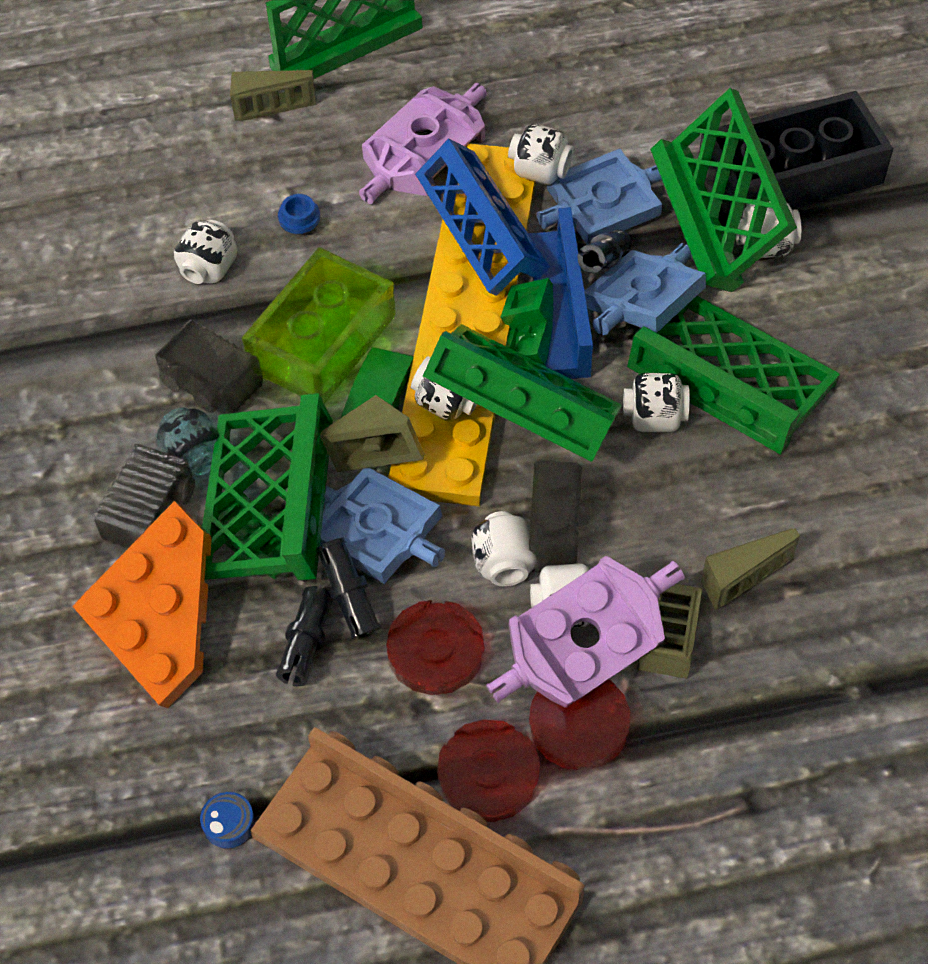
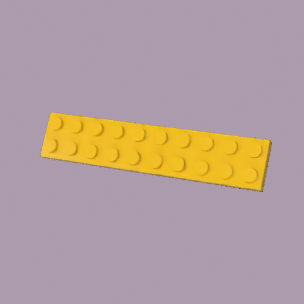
(459, 449)

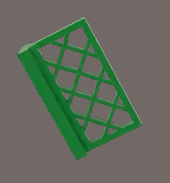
(342, 43)
(699, 210)
(718, 387)
(522, 391)
(303, 498)

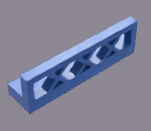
(492, 210)
(571, 333)

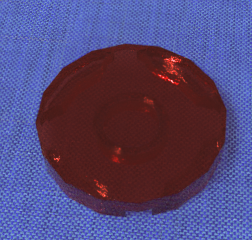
(435, 647)
(584, 732)
(489, 769)

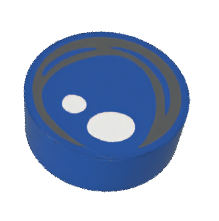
(227, 820)

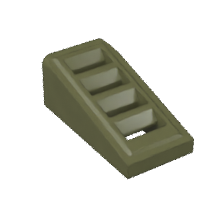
(257, 95)
(744, 566)
(670, 660)

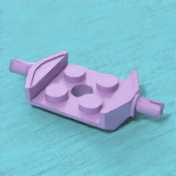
(398, 153)
(611, 599)

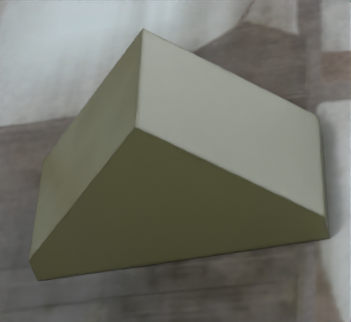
(371, 437)

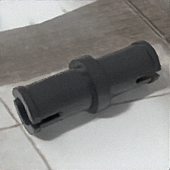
(604, 251)
(348, 588)
(304, 636)

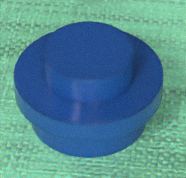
(298, 214)

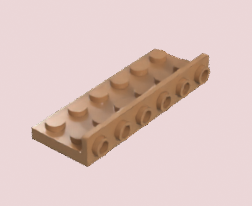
(418, 858)

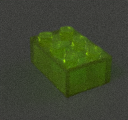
(321, 325)

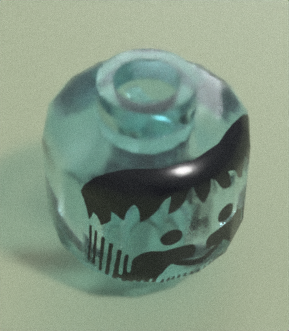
(188, 436)

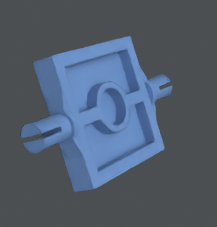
(604, 196)
(644, 290)
(381, 523)

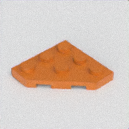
(154, 605)

